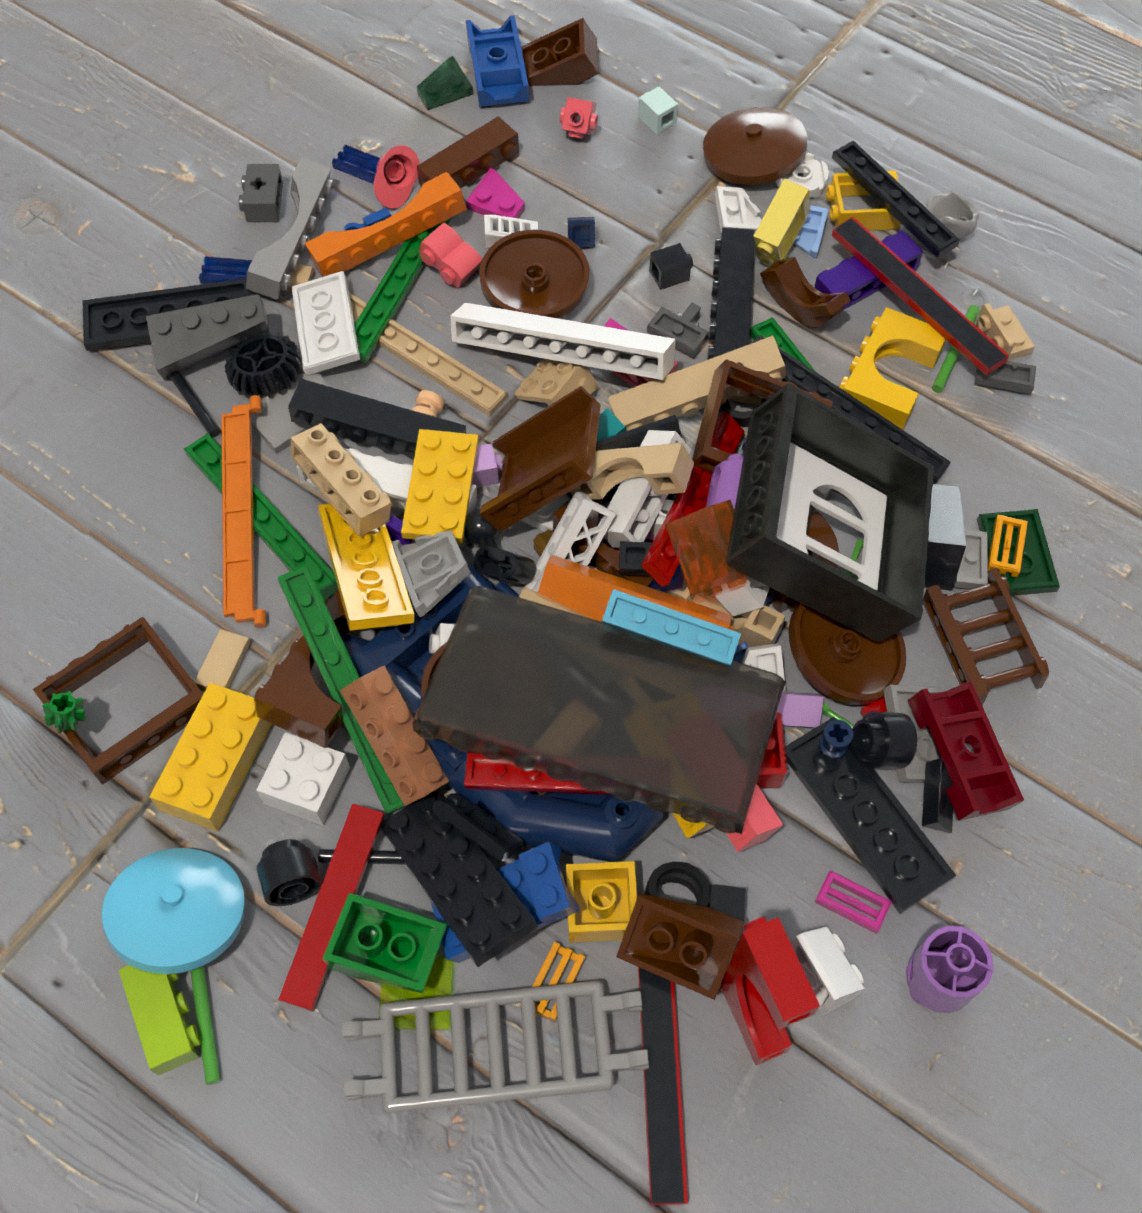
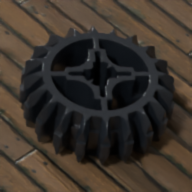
(263, 365)

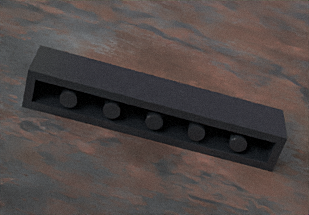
(731, 291)
(363, 418)

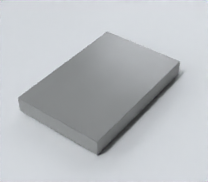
(274, 421)

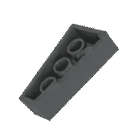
(203, 331)

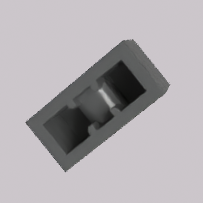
(261, 193)

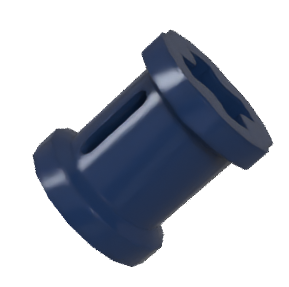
(836, 739)

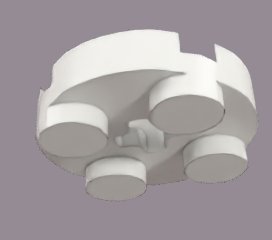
(815, 175)

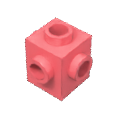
(569, 115)

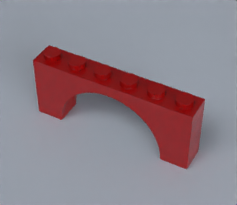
(767, 989)

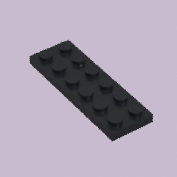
(122, 318)
(870, 821)
(458, 880)

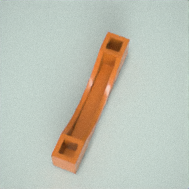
(342, 250)

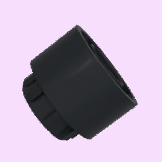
(885, 740)
(288, 873)

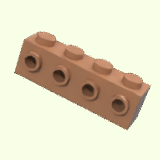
(391, 735)

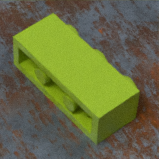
(160, 1019)

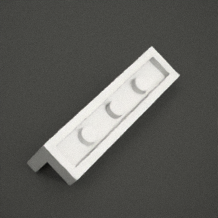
(568, 532)

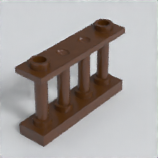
(964, 659)

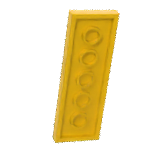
(365, 574)

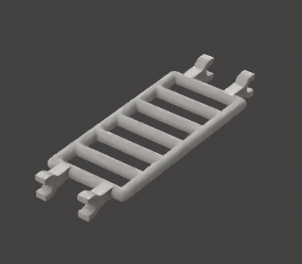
(498, 1091)

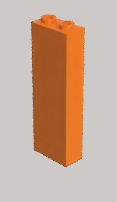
(590, 590)

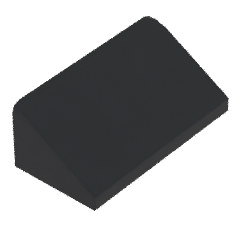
(936, 803)

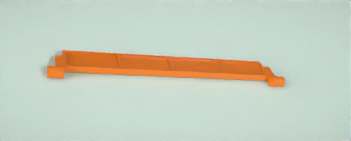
(238, 515)

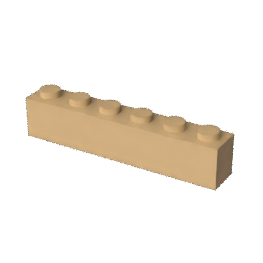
(688, 389)

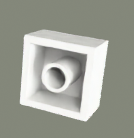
(303, 778)

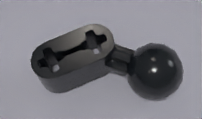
(483, 534)

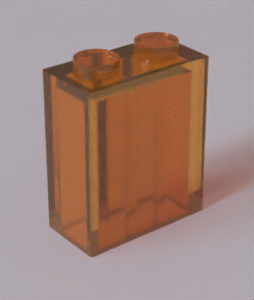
(702, 548)

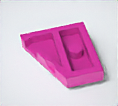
(495, 197)

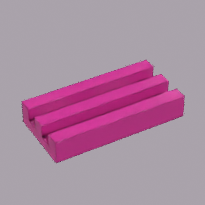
(830, 904)

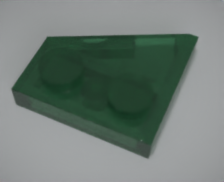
(444, 85)

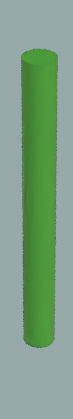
(952, 356)
(205, 1026)

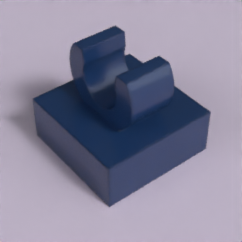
(582, 231)

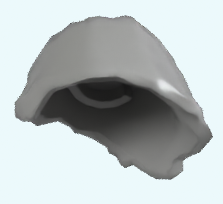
(954, 212)

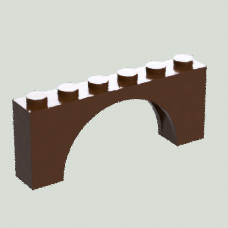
(293, 697)

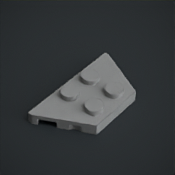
(430, 568)

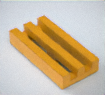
(1004, 566)
(567, 954)

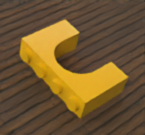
(891, 336)

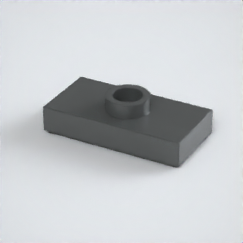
(1009, 376)

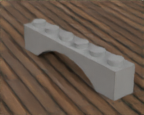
(271, 265)

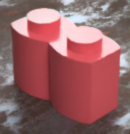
(450, 255)

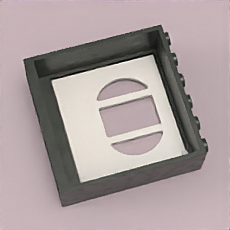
(806, 446)

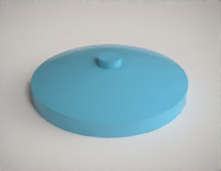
(173, 910)

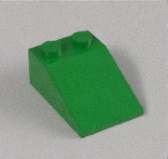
(384, 944)

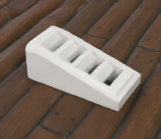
(498, 225)

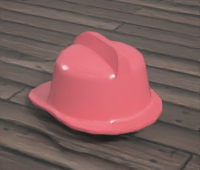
(396, 176)

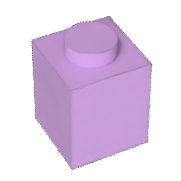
(486, 466)

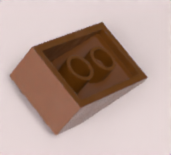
(562, 56)
(681, 942)

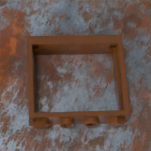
(741, 377)
(148, 735)

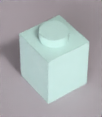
(657, 110)

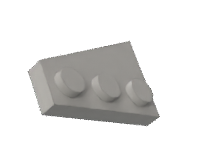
(897, 701)

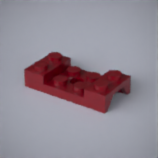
(979, 779)

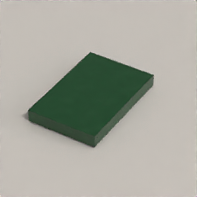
(1037, 568)

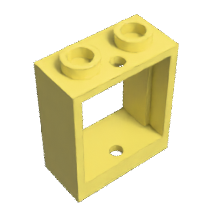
(782, 222)

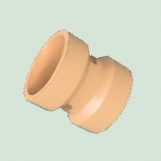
(428, 403)

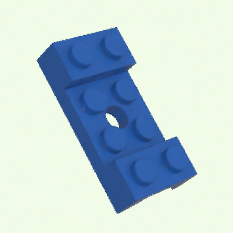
(501, 78)
(537, 884)

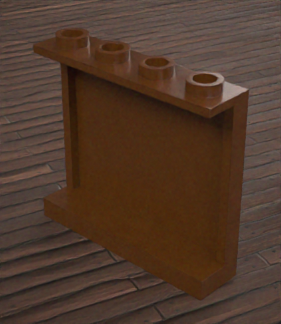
(545, 458)

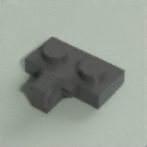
(681, 327)

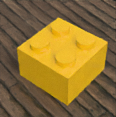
(605, 900)

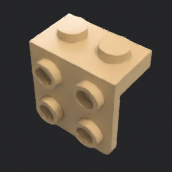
(555, 380)

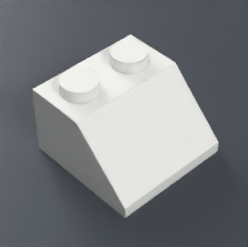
(827, 968)

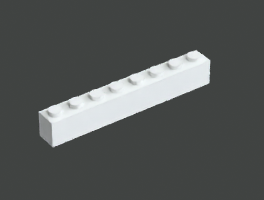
(564, 340)

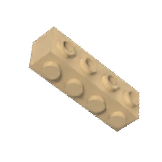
(341, 479)

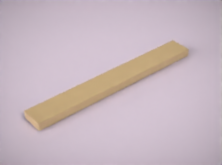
(437, 364)

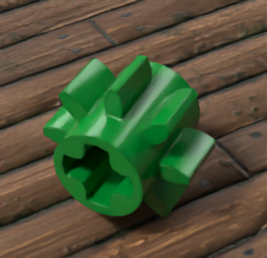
(64, 711)

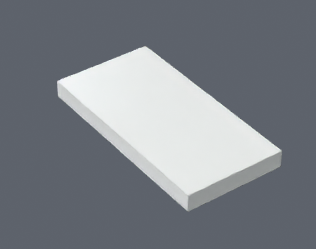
(325, 323)

